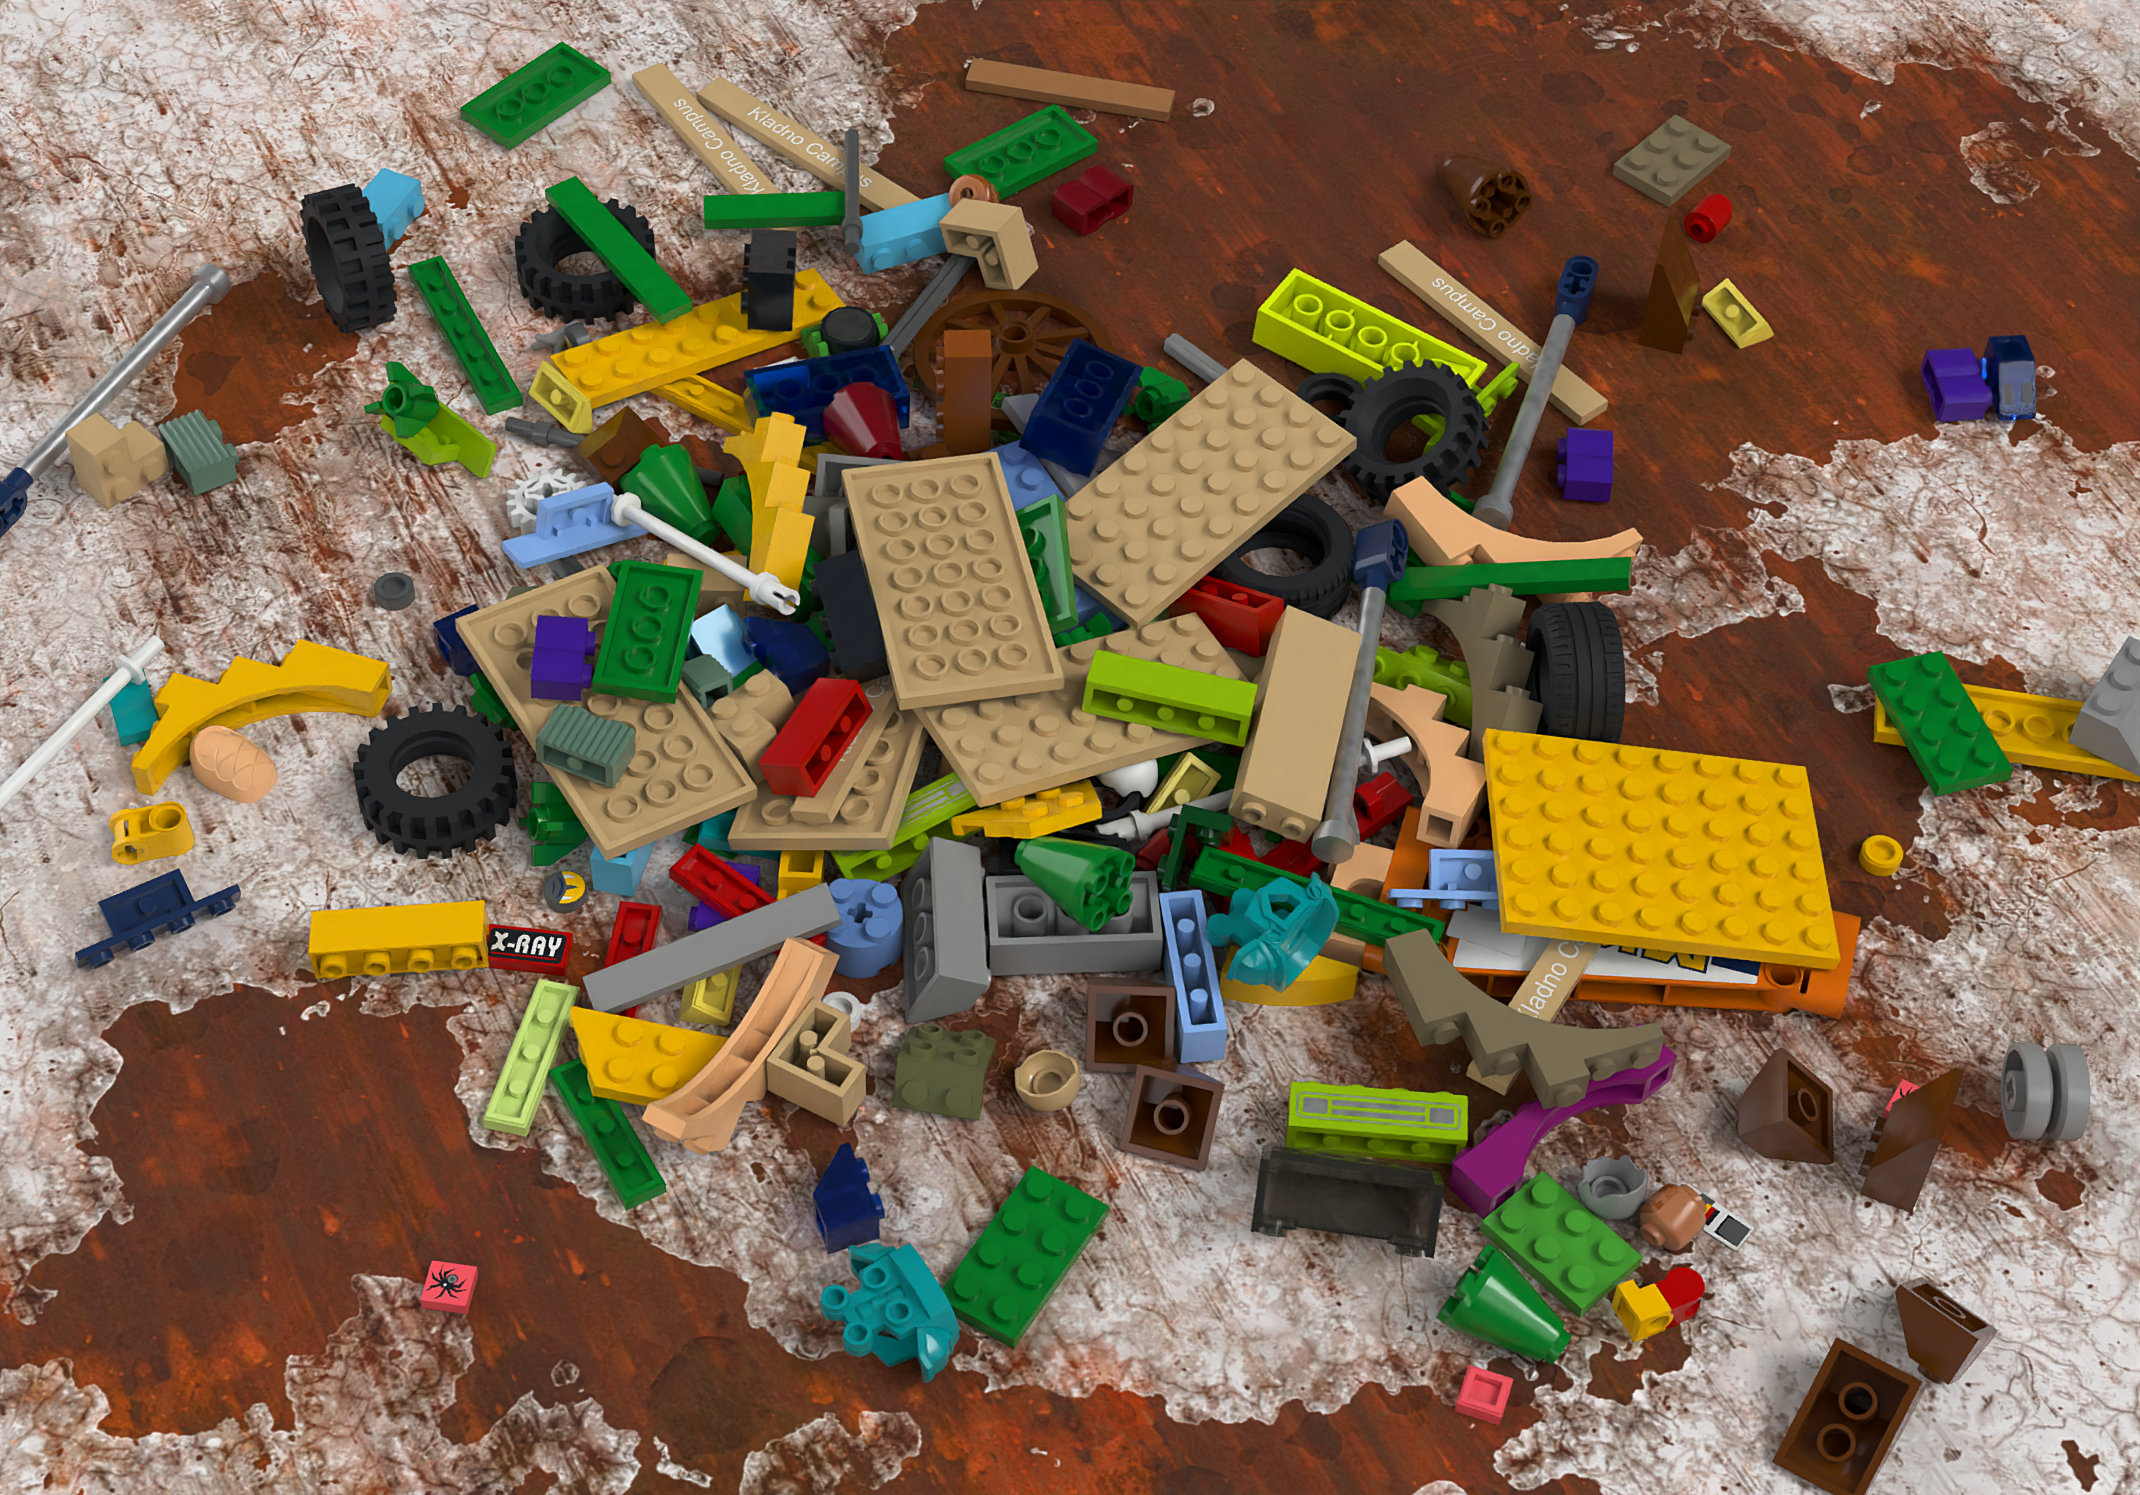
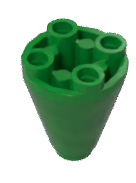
(672, 491)
(1079, 876)
(1504, 1309)

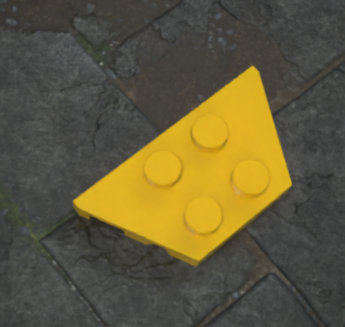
(1034, 814)
(639, 1058)

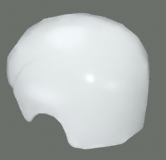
(1137, 777)

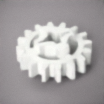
(524, 499)

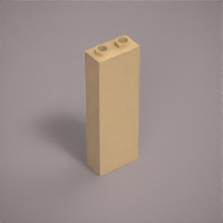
(1295, 725)

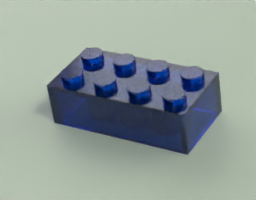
(809, 385)
(1081, 407)

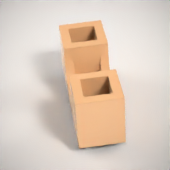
(1364, 876)

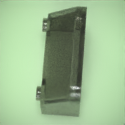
(1348, 1198)

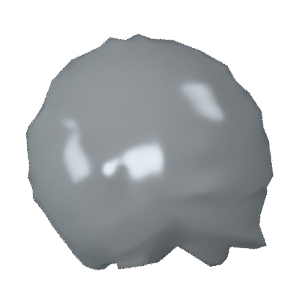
(1612, 1187)

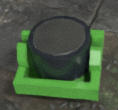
(844, 331)

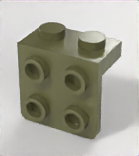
(943, 1071)

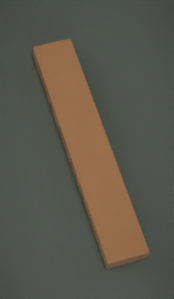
(1070, 89)

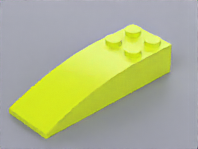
(1346, 336)

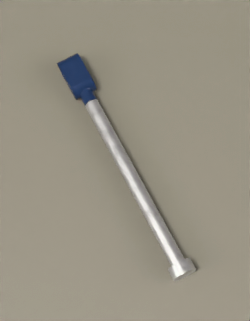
(207, 285)
(1571, 309)
(1376, 562)

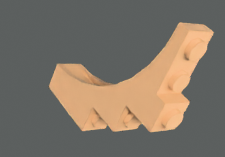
(1449, 536)
(1450, 784)
(712, 1102)

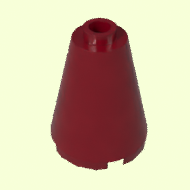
(864, 422)

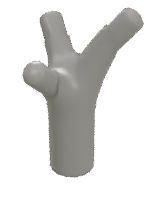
(555, 339)

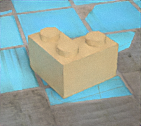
(994, 236)
(114, 461)
(753, 718)
(812, 1064)

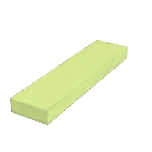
(531, 1058)

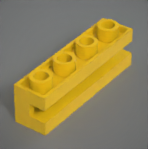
(399, 939)

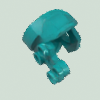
(1279, 943)
(894, 1297)

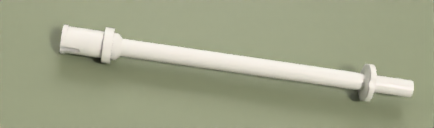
(764, 588)
(128, 670)
(1140, 825)

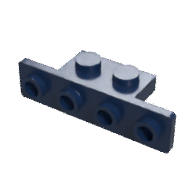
(150, 910)

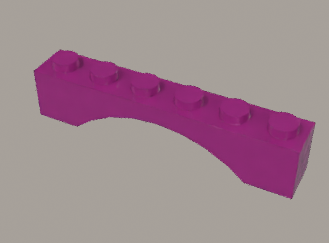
(1496, 1166)

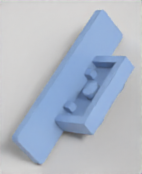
(570, 526)
(1453, 880)

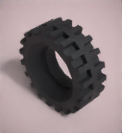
(348, 258)
(573, 296)
(1399, 398)
(444, 820)

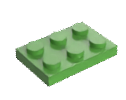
(1561, 1244)

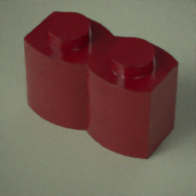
(1092, 199)

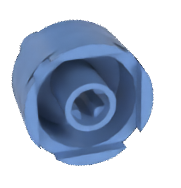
(870, 927)

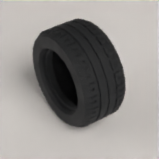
(1313, 531)
(1577, 671)

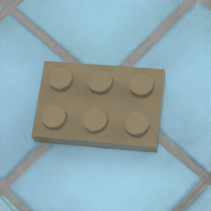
(1671, 160)

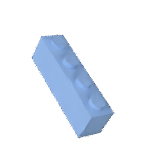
(1192, 970)

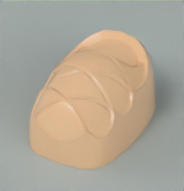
(231, 764)

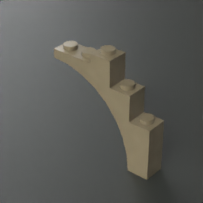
(1497, 666)
(1502, 1039)

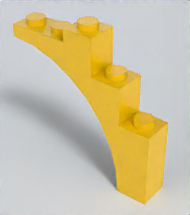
(777, 496)
(252, 691)

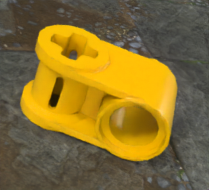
(153, 832)

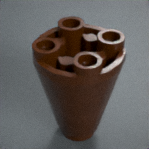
(1487, 193)

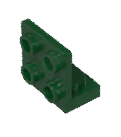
(1209, 828)

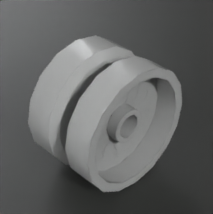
(2045, 1091)

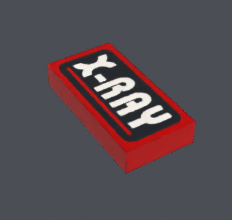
(528, 949)

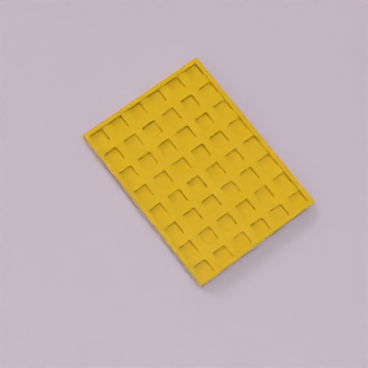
(1657, 850)

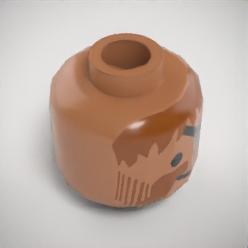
(974, 188)
(1672, 1216)

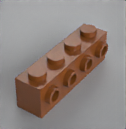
(965, 391)

